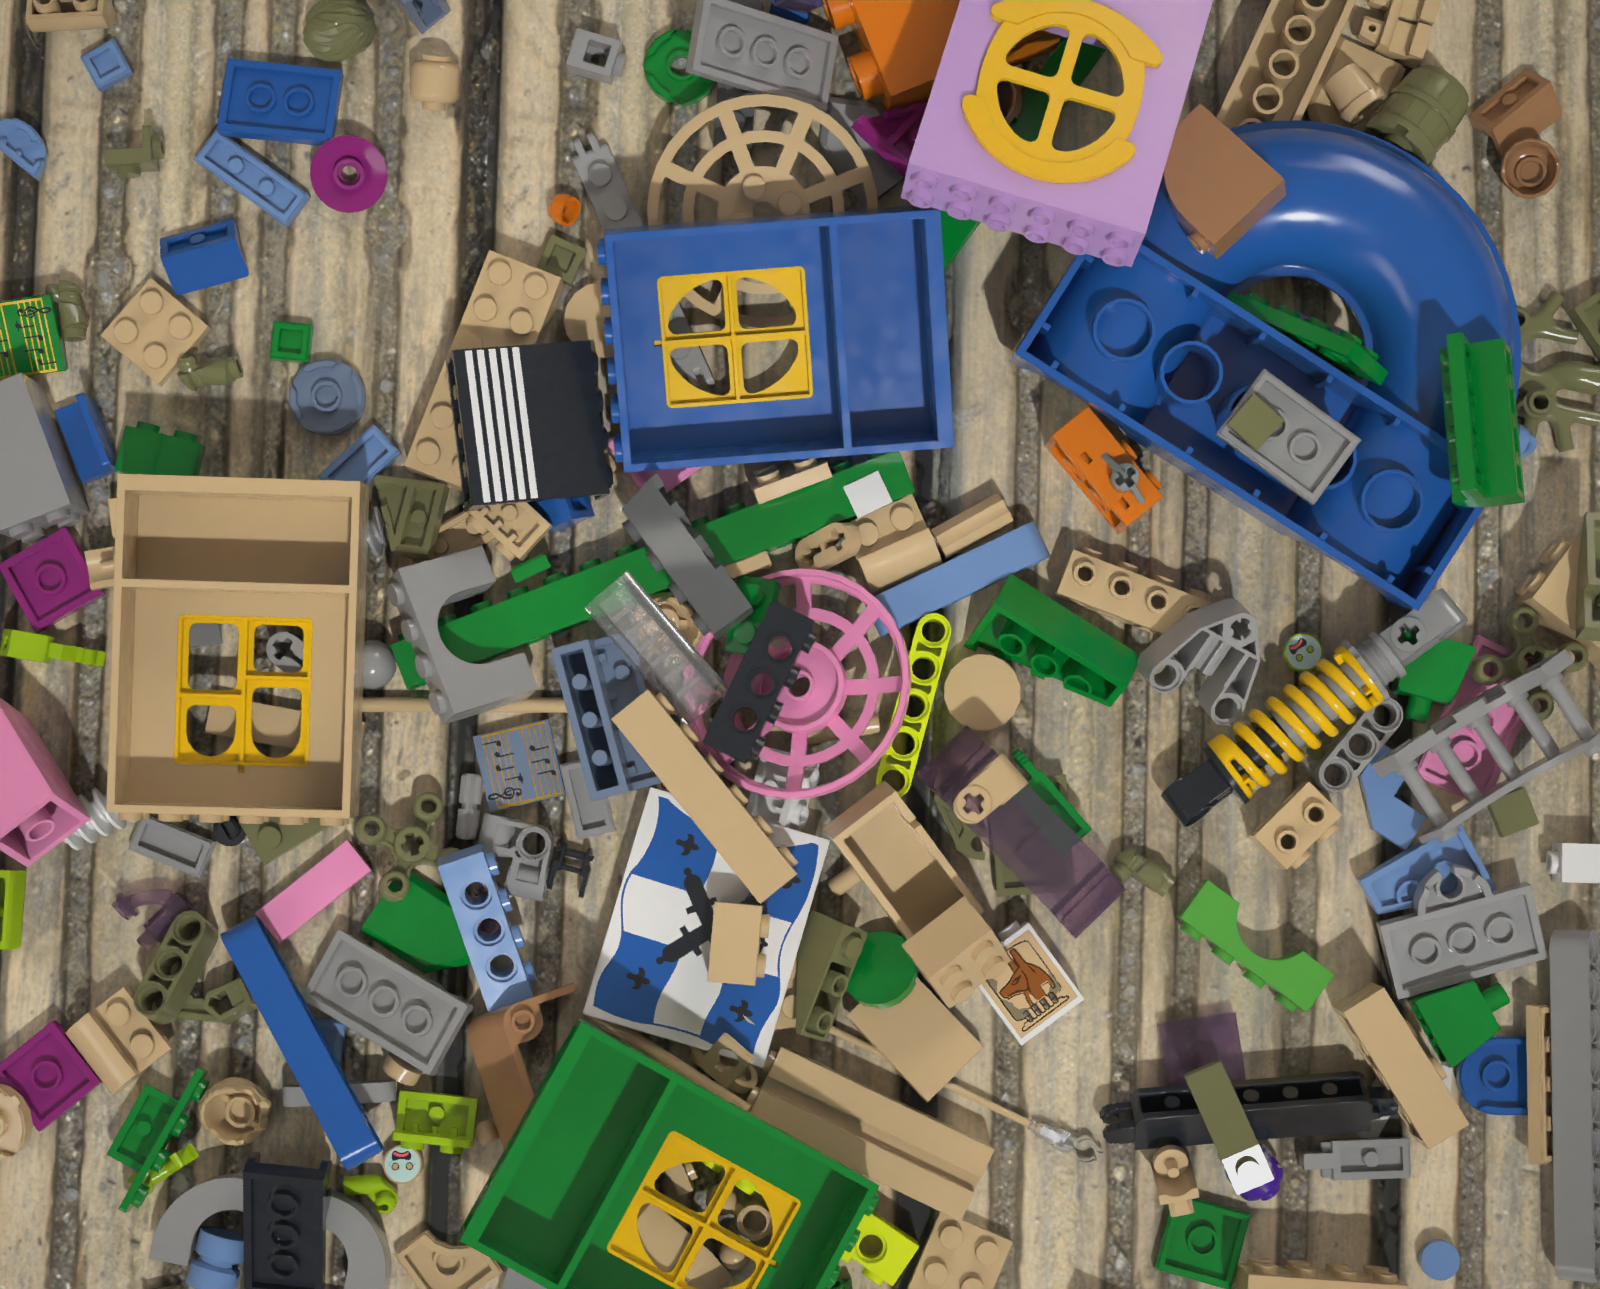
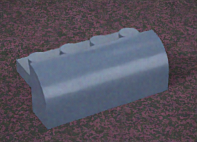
(595, 687)

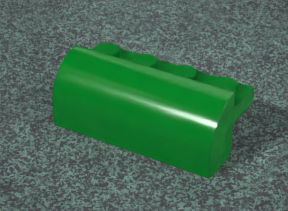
(1481, 422)

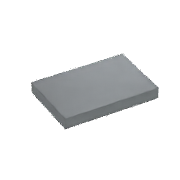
(1303, 449)

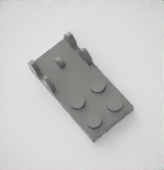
(761, 52)
(387, 1002)

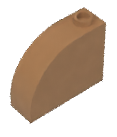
(1217, 183)

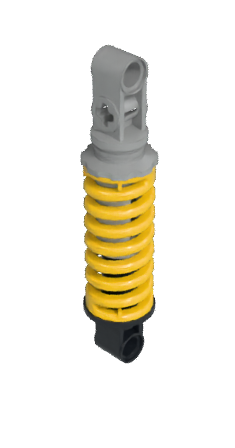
(1354, 680)

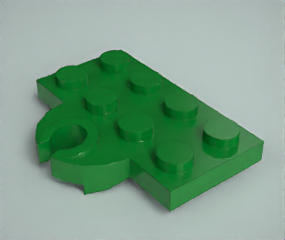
(1340, 350)

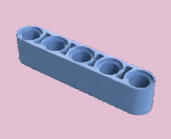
(963, 576)

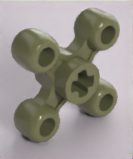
(1525, 646)
(395, 839)

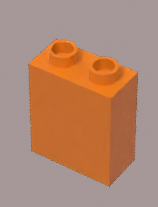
(906, 43)

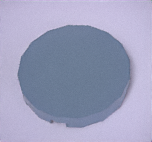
(327, 397)

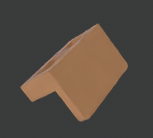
(1517, 111)

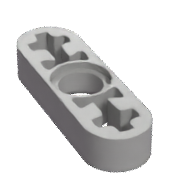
(366, 1091)

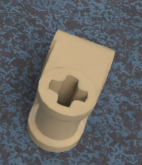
(993, 786)

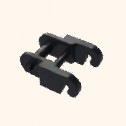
(583, 871)

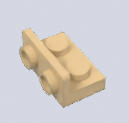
(514, 525)

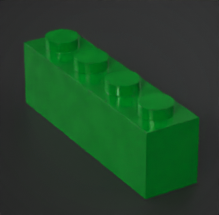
(1053, 643)

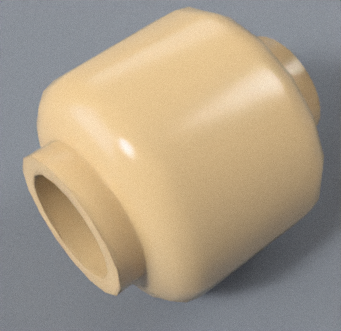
(434, 82)

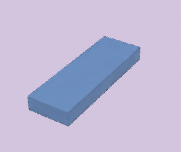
(252, 178)

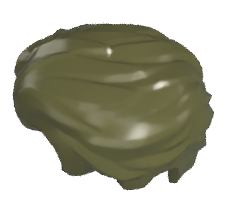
(338, 29)

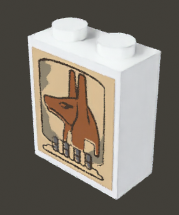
(1031, 987)

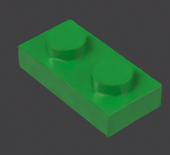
(759, 594)

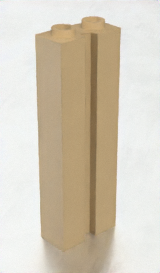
(871, 1131)

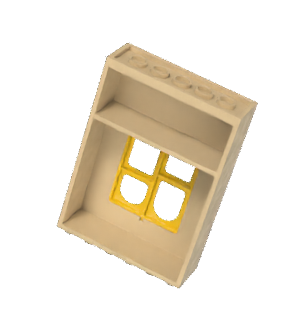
(246, 559)

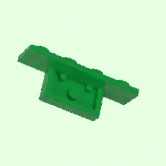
(148, 1132)

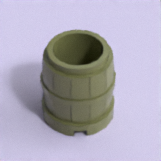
(1421, 112)

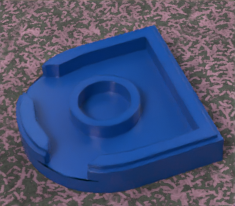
(1496, 1076)

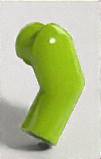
(375, 1187)

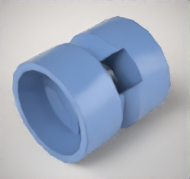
(218, 1255)

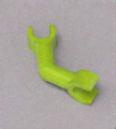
(173, 1164)

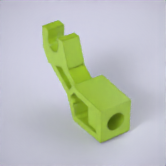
(43, 649)

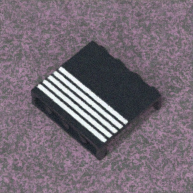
(528, 423)

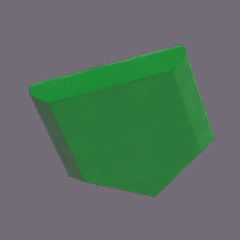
(418, 927)

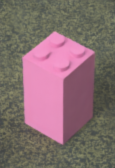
(35, 797)

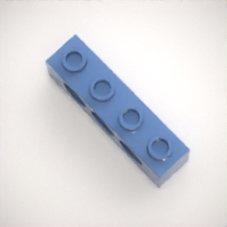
(497, 986)

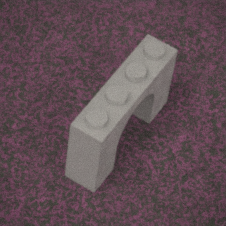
(454, 685)

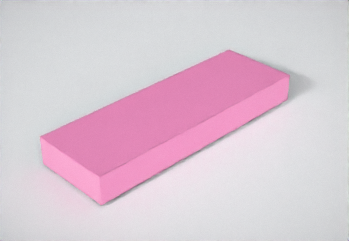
(314, 891)

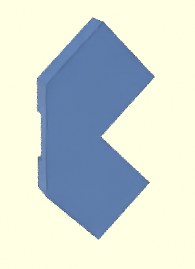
(1386, 813)

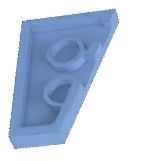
(1394, 882)

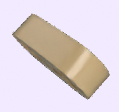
(825, 539)

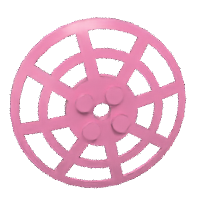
(826, 691)

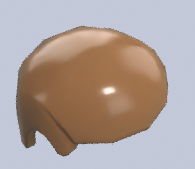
(1530, 168)

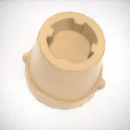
(1354, 94)

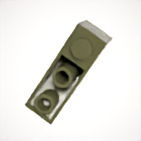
(823, 971)

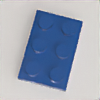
(279, 102)

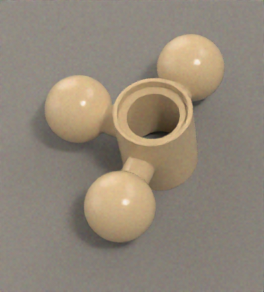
(729, 1257)

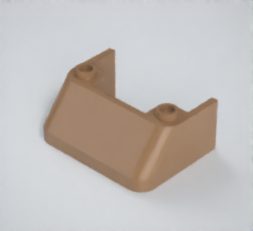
(496, 1051)

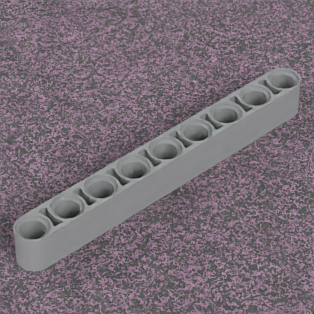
(1576, 1102)

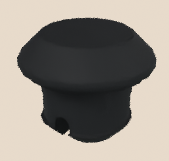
(229, 832)

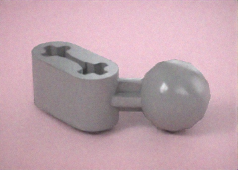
(378, 663)

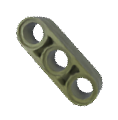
(158, 976)

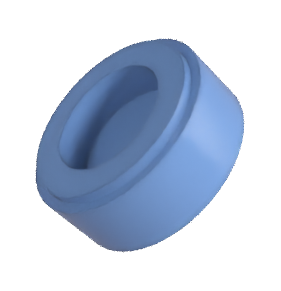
(1439, 1259)

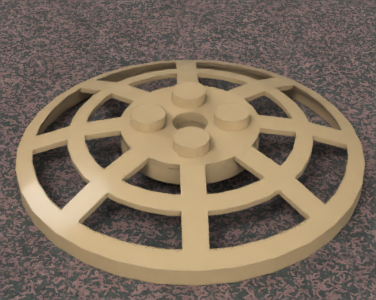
(758, 182)

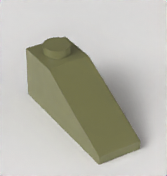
(1228, 1127)

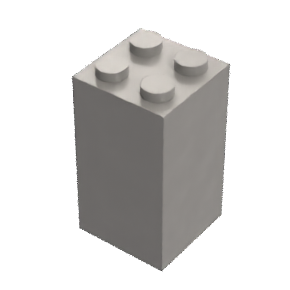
(35, 469)

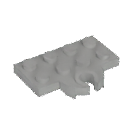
(1460, 933)

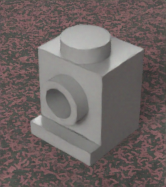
(590, 45)

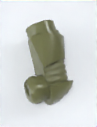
(72, 314)
(212, 372)
(1147, 872)

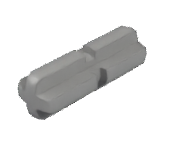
(468, 815)

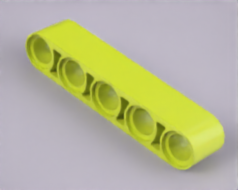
(923, 689)

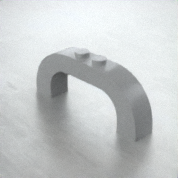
(347, 1218)

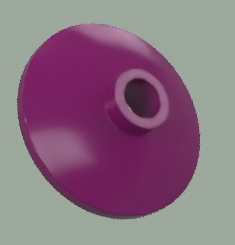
(334, 188)

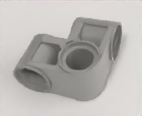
(528, 870)

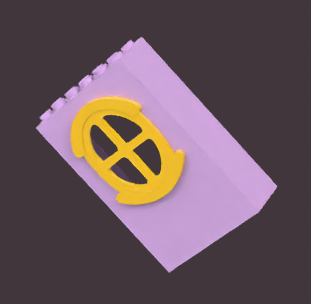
(1080, 198)

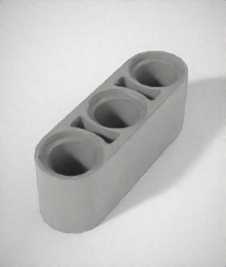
(1340, 754)

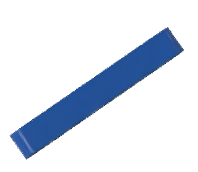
(302, 1042)

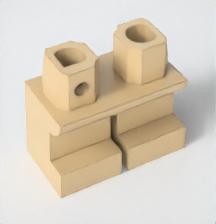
(1402, 32)

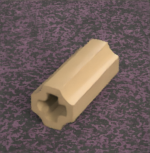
(971, 525)

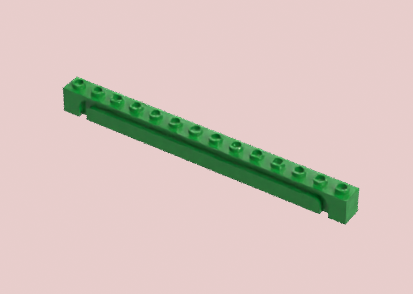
(737, 535)

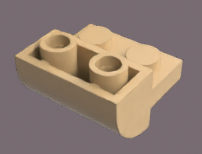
(69, 15)

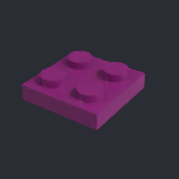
(50, 579)
(48, 1074)

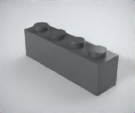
(685, 559)

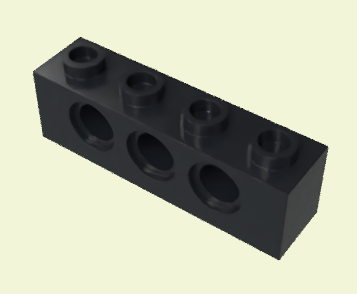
(776, 624)

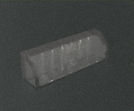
(656, 647)

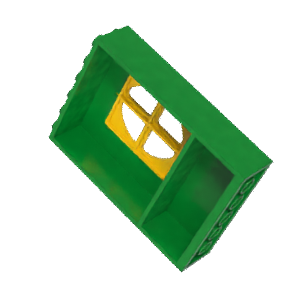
(589, 1159)

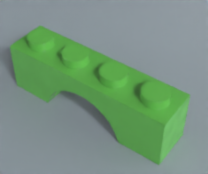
(1293, 977)

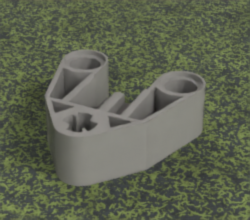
(1216, 648)

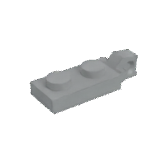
(1360, 1158)

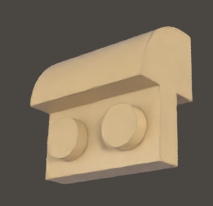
(894, 545)
(118, 1041)

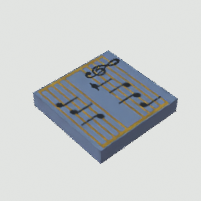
(519, 765)

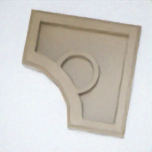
(444, 1265)

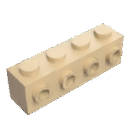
(1124, 594)

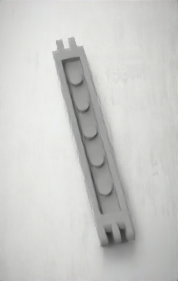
(616, 210)

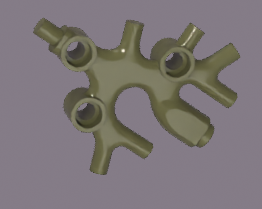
(1545, 383)

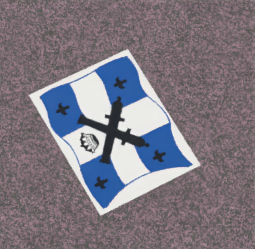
(661, 934)

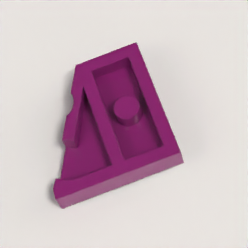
(892, 133)

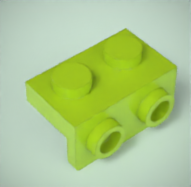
(435, 1120)

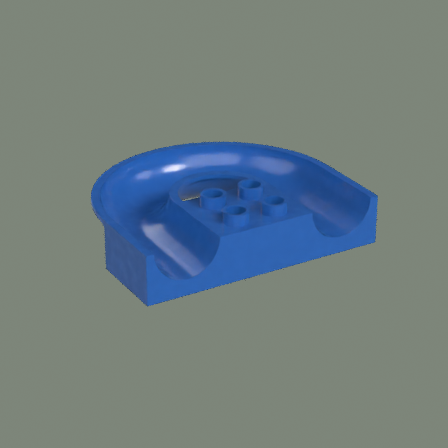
(1175, 356)

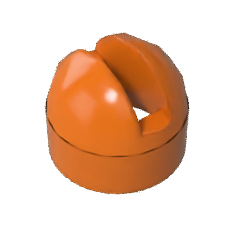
(570, 213)

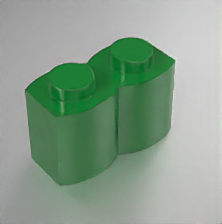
(152, 453)

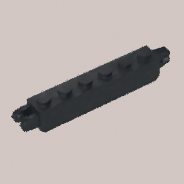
(1272, 1105)

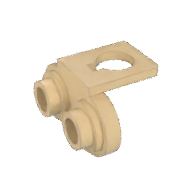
(732, 1074)

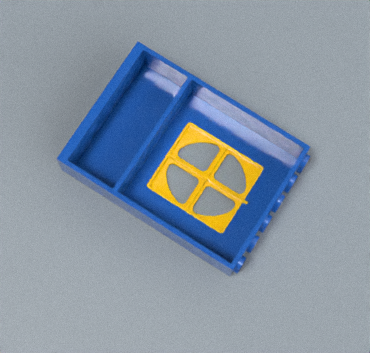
(865, 331)

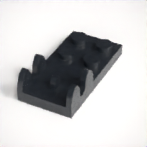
(284, 1224)

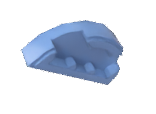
(23, 146)

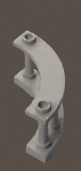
(1475, 715)

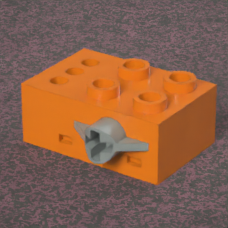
(1104, 470)

